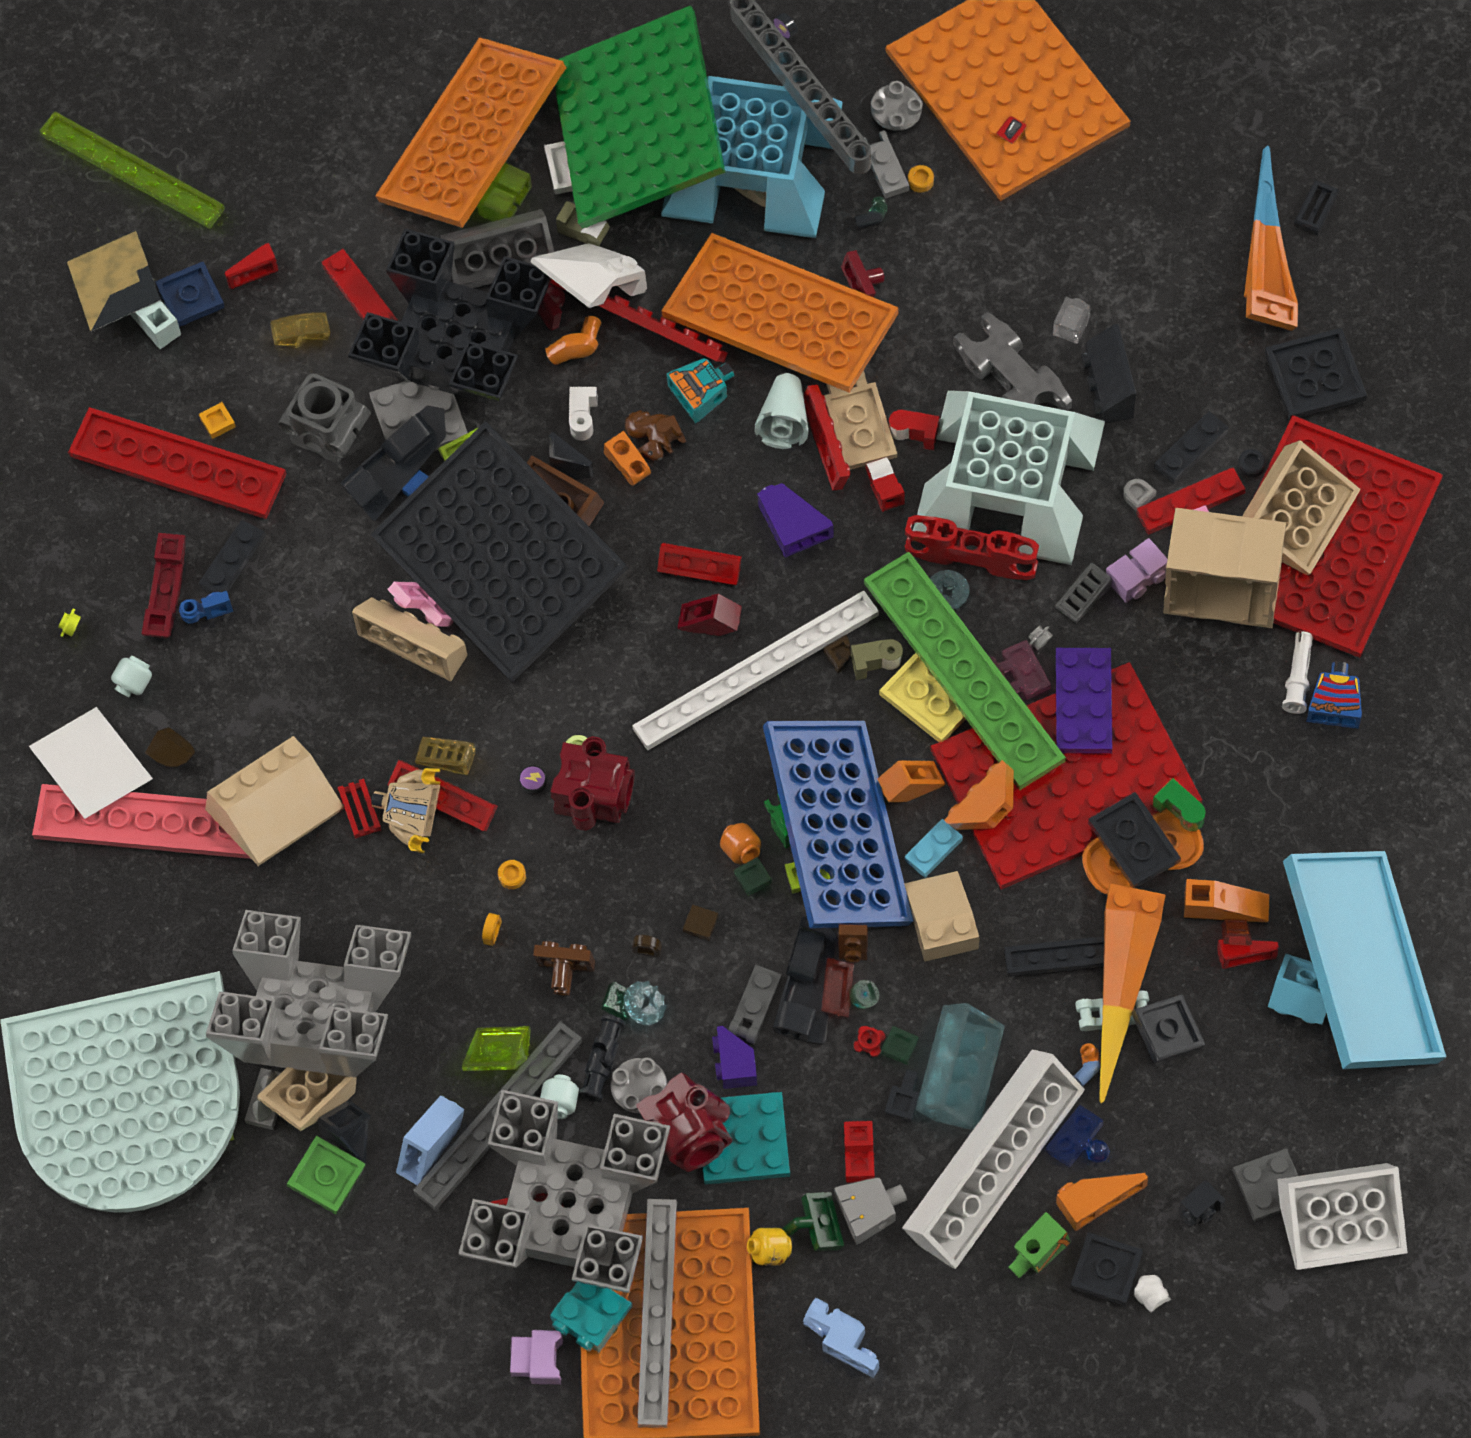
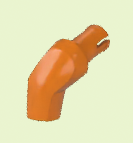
(575, 345)

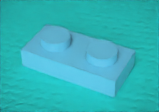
(933, 848)

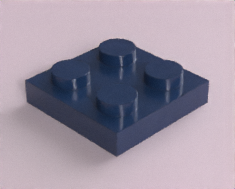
(190, 294)

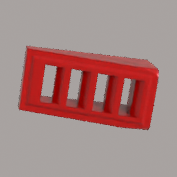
(254, 266)
(1240, 955)

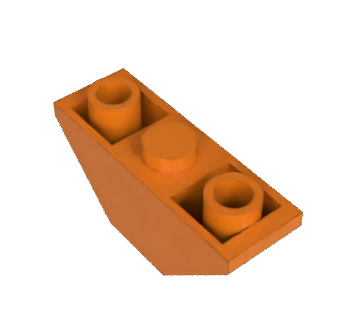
(986, 801)

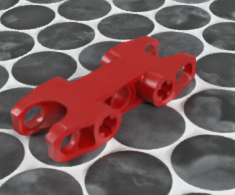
(994, 551)

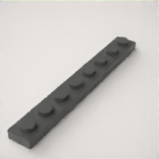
(474, 1140)

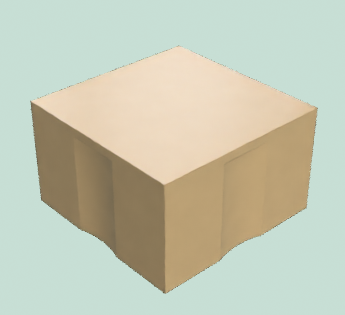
(1224, 567)

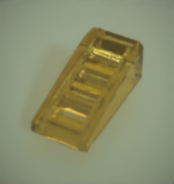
(463, 766)

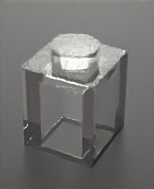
(1072, 319)

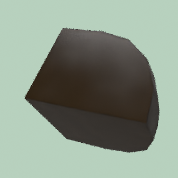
(170, 748)

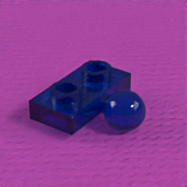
(1077, 1136)

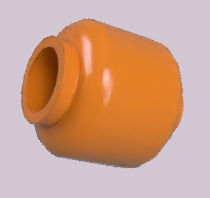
(740, 843)

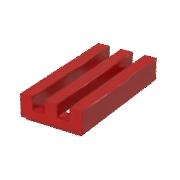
(353, 788)

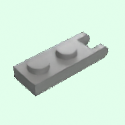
(887, 168)

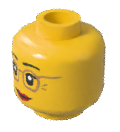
(769, 1246)

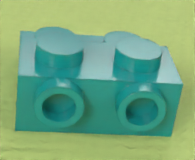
(590, 1314)

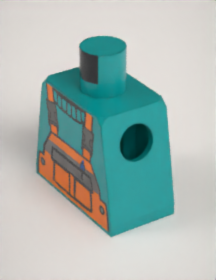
(700, 386)

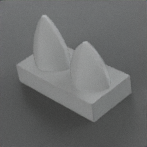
(258, 1113)

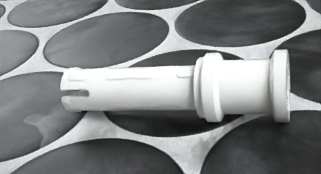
(1297, 683)

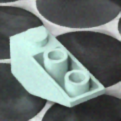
(158, 323)

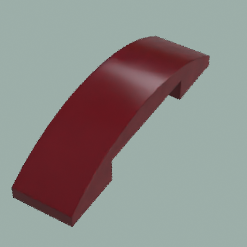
(165, 585)

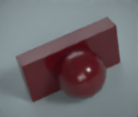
(550, 307)

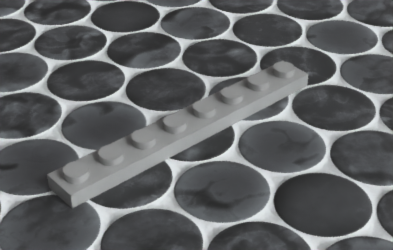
(657, 1313)

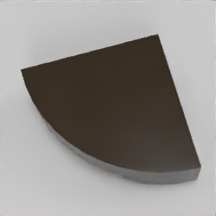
(838, 653)

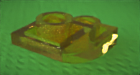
(294, 328)

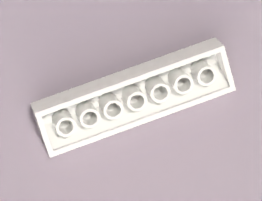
(994, 1158)

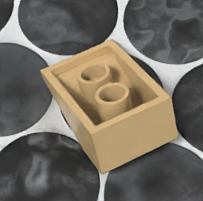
(942, 916)
(306, 1095)

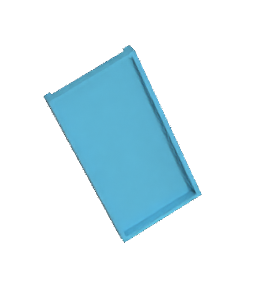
(1364, 959)

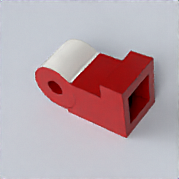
(914, 426)
(885, 484)

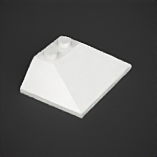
(592, 272)

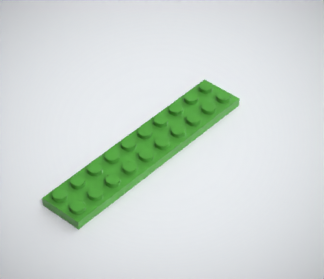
(964, 670)

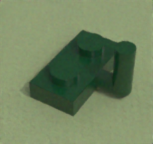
(820, 1220)

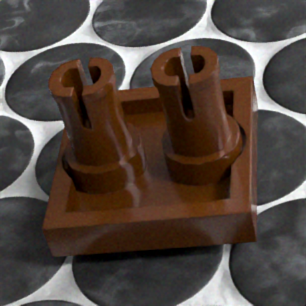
(563, 962)

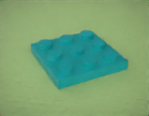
(757, 1144)

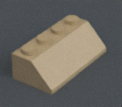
(409, 637)

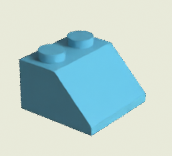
(1298, 991)

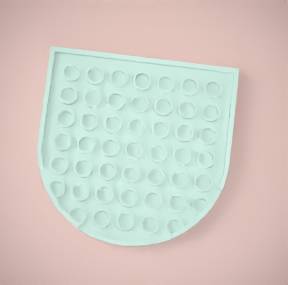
(123, 1093)

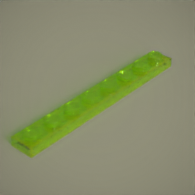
(132, 170)

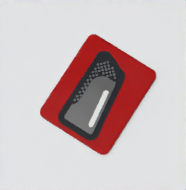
(1011, 129)

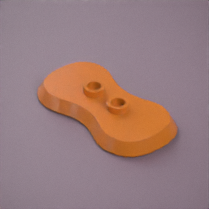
(1103, 870)

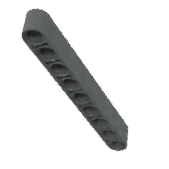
(802, 92)

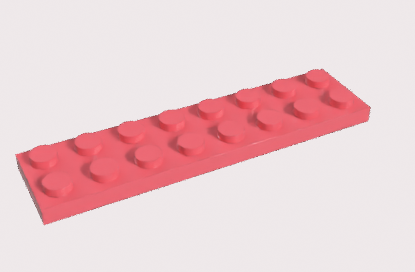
(135, 822)

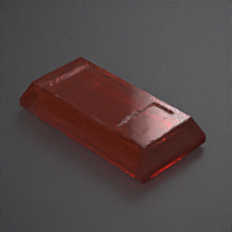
(1236, 932)
(837, 987)

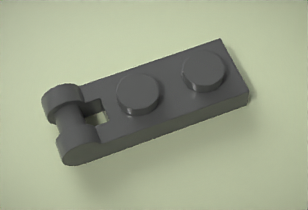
(755, 1003)

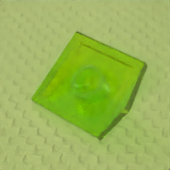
(498, 1048)

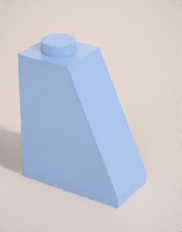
(429, 1139)

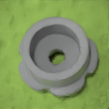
(1040, 637)

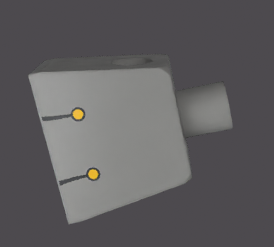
(868, 1206)

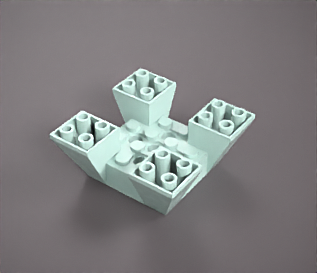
(1033, 488)

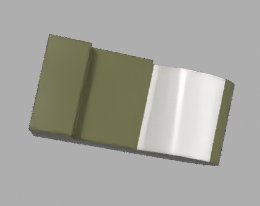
(568, 225)
(874, 656)

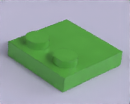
(326, 1175)

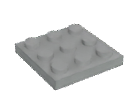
(401, 401)

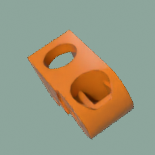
(626, 458)

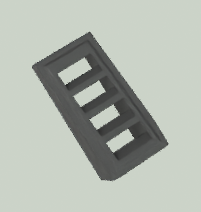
(1097, 575)

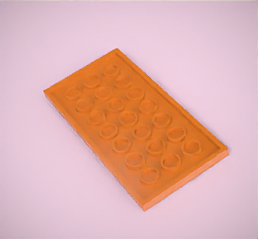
(470, 132)
(780, 312)

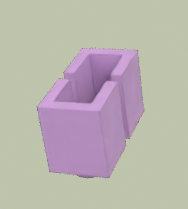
(1133, 575)

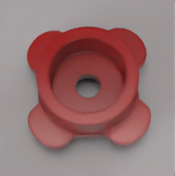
(866, 1033)

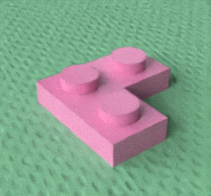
(413, 596)

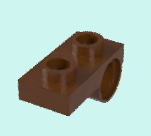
(853, 942)

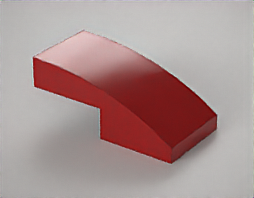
(859, 1151)

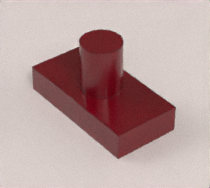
(858, 277)

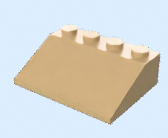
(1308, 498)
(273, 801)

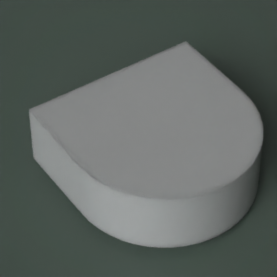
(1138, 493)

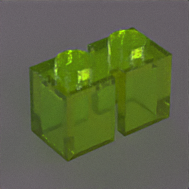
(508, 187)

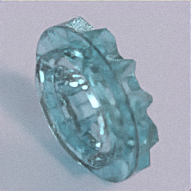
(954, 581)
(634, 1001)

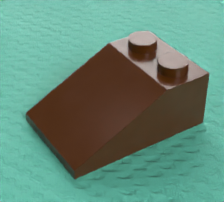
(577, 496)

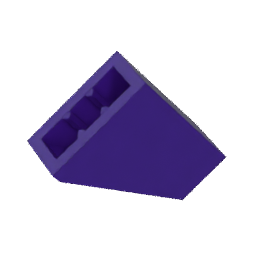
(792, 519)

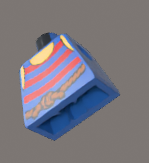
(1336, 698)

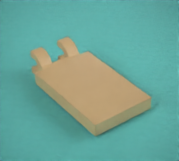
(860, 423)

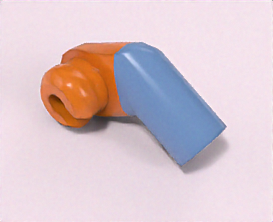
(1090, 1062)

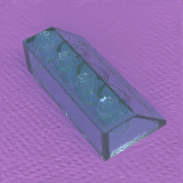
(960, 1066)

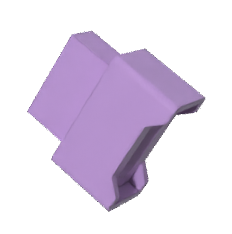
(537, 1356)

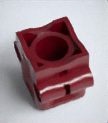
(592, 784)
(694, 1122)

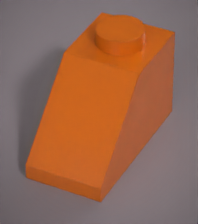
(910, 780)

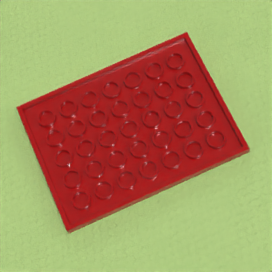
(1366, 553)
(1054, 811)

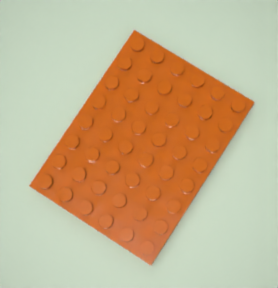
(1000, 63)
(711, 1338)

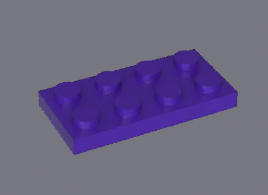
(1083, 700)

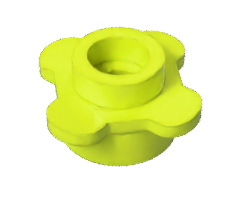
(69, 623)

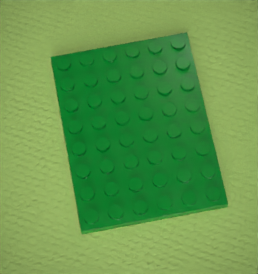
(638, 118)

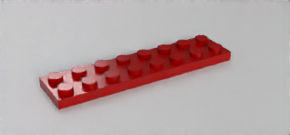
(177, 463)

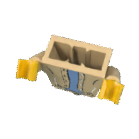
(410, 806)

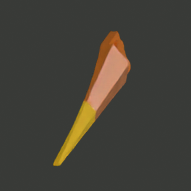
(1129, 936)

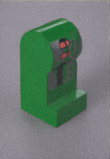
(1180, 804)

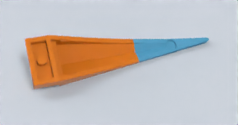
(1268, 278)

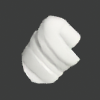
(1151, 1292)

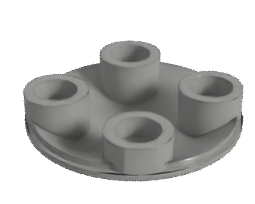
(896, 106)
(636, 1081)

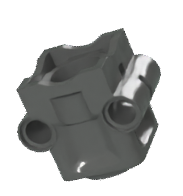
(324, 418)

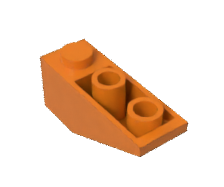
(1224, 901)

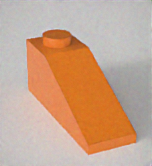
(1095, 1196)

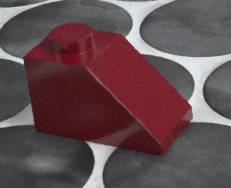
(710, 616)

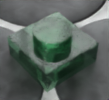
(752, 876)
(614, 1001)
(900, 1045)

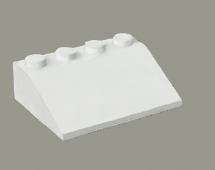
(1343, 1215)

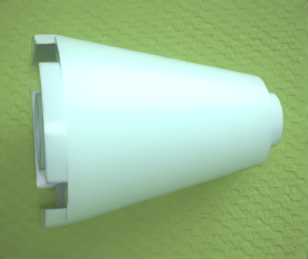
(783, 414)

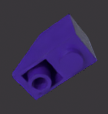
(736, 1058)

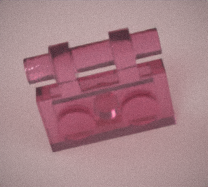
(1025, 669)

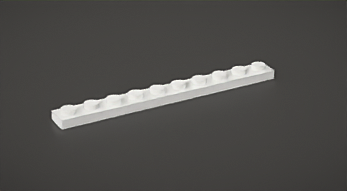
(755, 670)

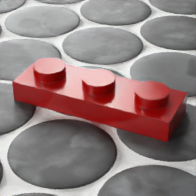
(699, 563)

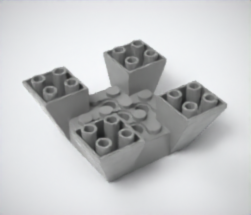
(307, 1011)
(595, 1243)

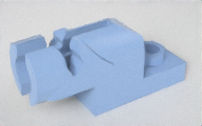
(842, 1337)

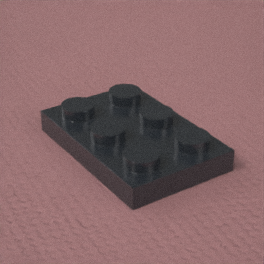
(1134, 840)

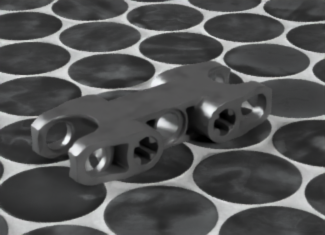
(1000, 358)

